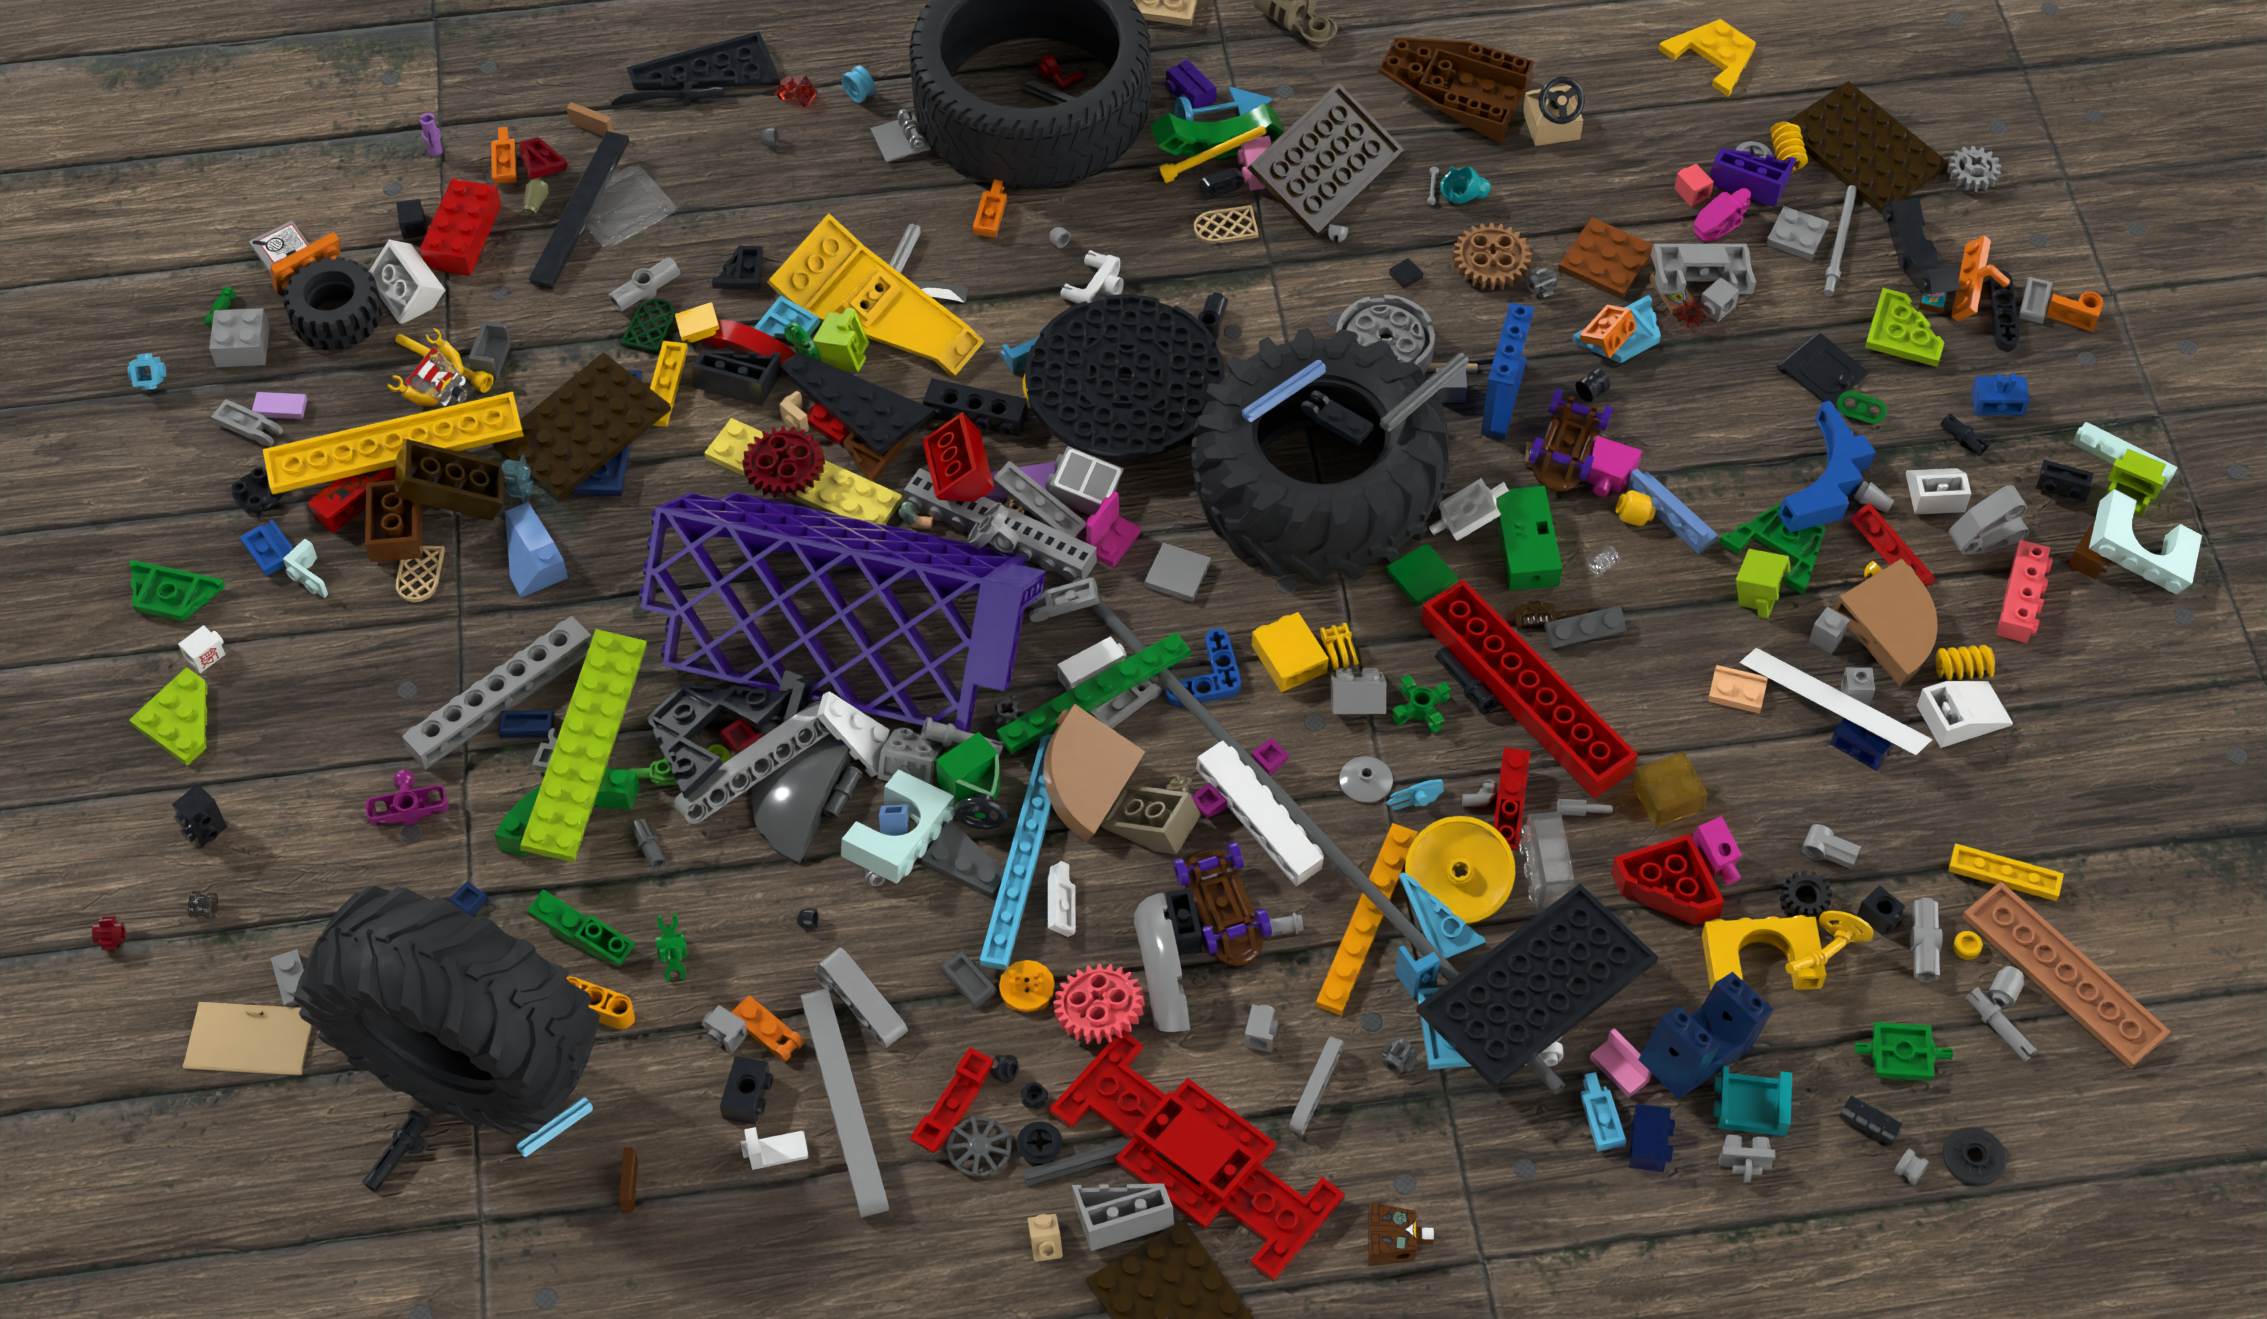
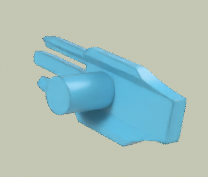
(1418, 794)

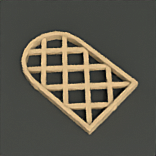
(1225, 238)
(435, 578)

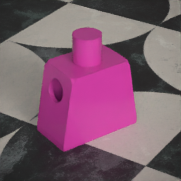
(1612, 466)
(1718, 850)

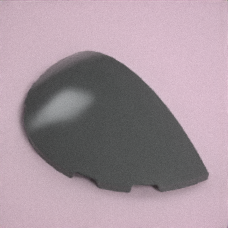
(793, 796)

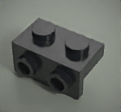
(2064, 480)

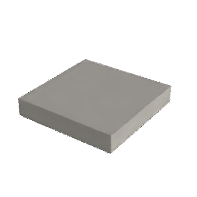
(1177, 572)

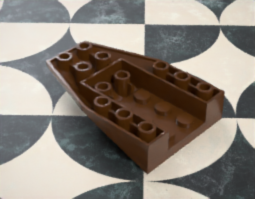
(1462, 80)

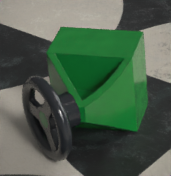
(973, 778)

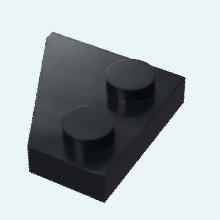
(741, 270)

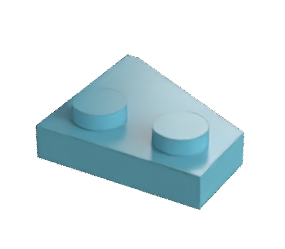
(783, 313)

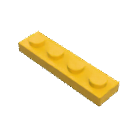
(668, 374)
(2012, 873)

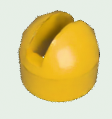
(1872, 569)

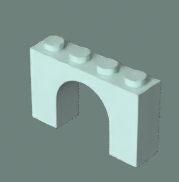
(2115, 540)
(895, 855)

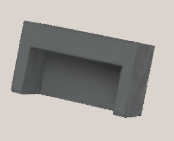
(490, 348)

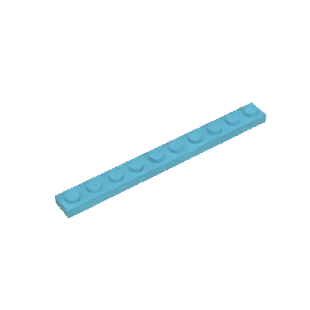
(1019, 868)

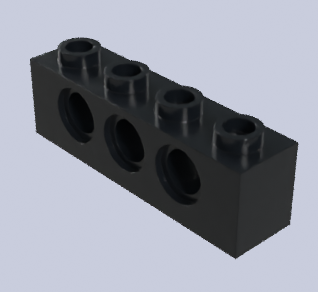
(983, 407)

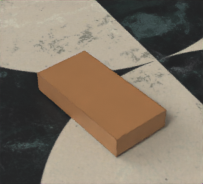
(589, 119)

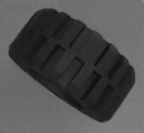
(327, 281)

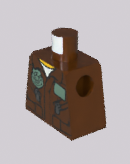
(1394, 1235)

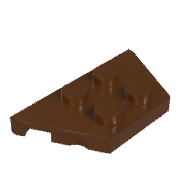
(867, 460)

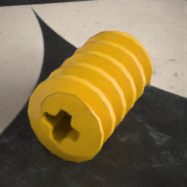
(1789, 143)
(1965, 660)

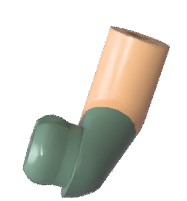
(912, 519)

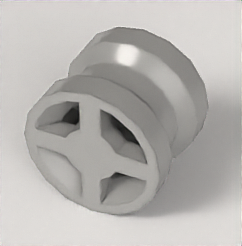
(1911, 1166)

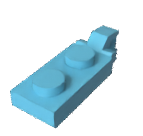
(1601, 1114)

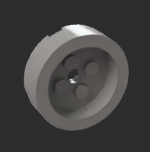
(1397, 316)

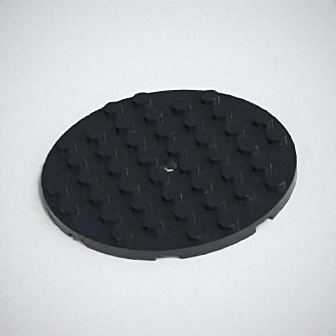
(1078, 365)

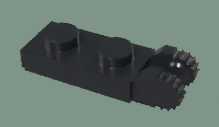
(1337, 418)

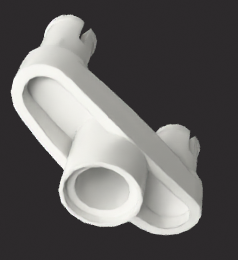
(1103, 283)

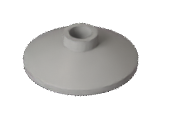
(1366, 789)

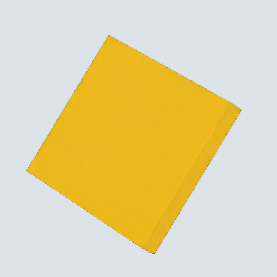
(697, 323)

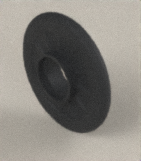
(1971, 1172)

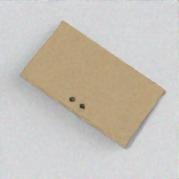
(254, 1043)

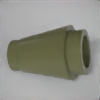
(535, 194)

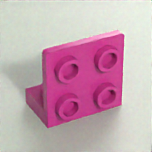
(1110, 532)

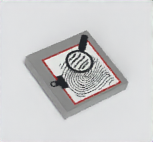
(278, 244)

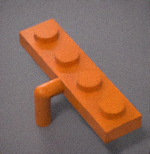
(1971, 278)

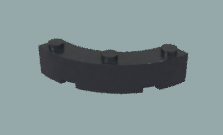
(1914, 252)

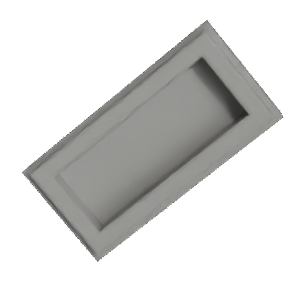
(2035, 300)

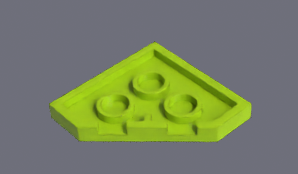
(1902, 330)
(177, 717)

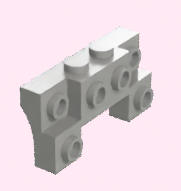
(1702, 262)

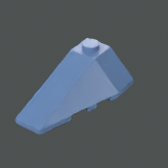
(531, 552)

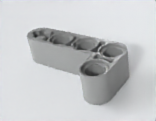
(861, 997)

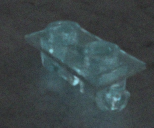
(518, 478)

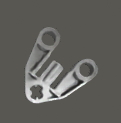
(1991, 523)

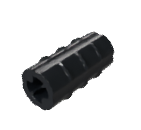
(1870, 1120)

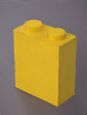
(1289, 652)

